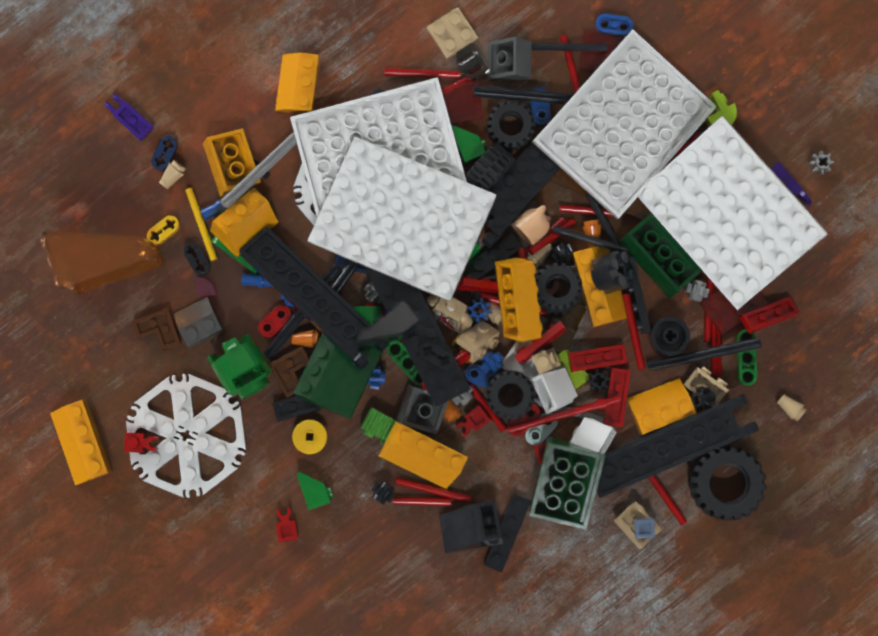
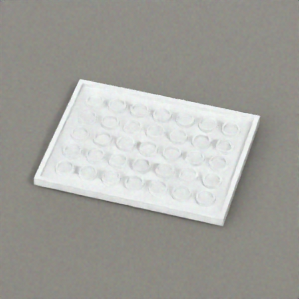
(401, 120)
(624, 124)
(731, 213)
(402, 218)

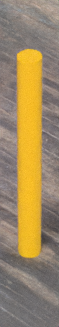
(201, 224)

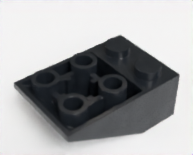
(392, 327)
(471, 527)

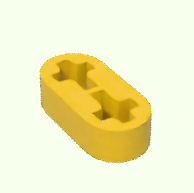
(160, 226)

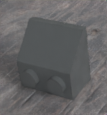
(509, 59)
(198, 322)
(419, 410)

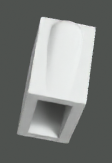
(554, 389)
(593, 435)

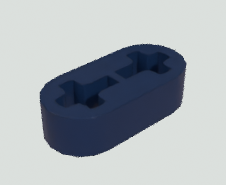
(169, 155)

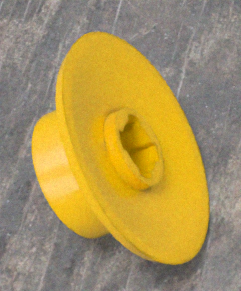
(300, 438)

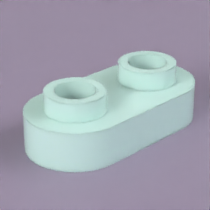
(543, 431)

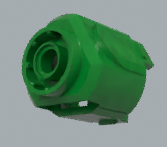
(242, 368)

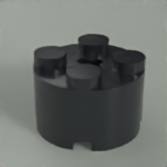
(613, 272)
(675, 327)

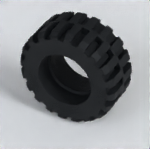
(753, 485)

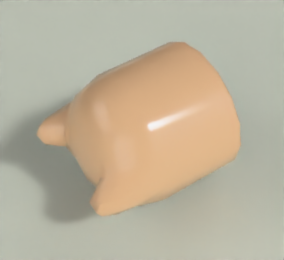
(532, 225)

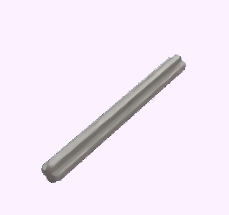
(259, 171)

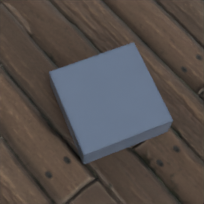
(644, 528)

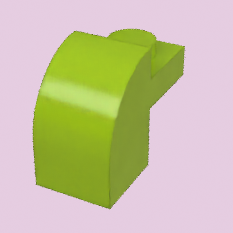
(722, 109)

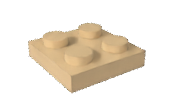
(452, 33)

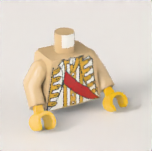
(451, 314)

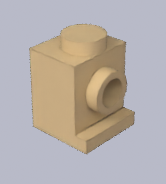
(546, 361)

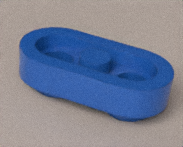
(614, 23)
(537, 107)
(482, 379)

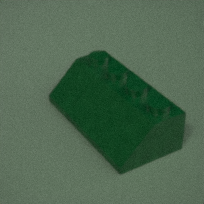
(660, 256)

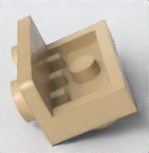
(479, 340)
(702, 377)
(625, 521)

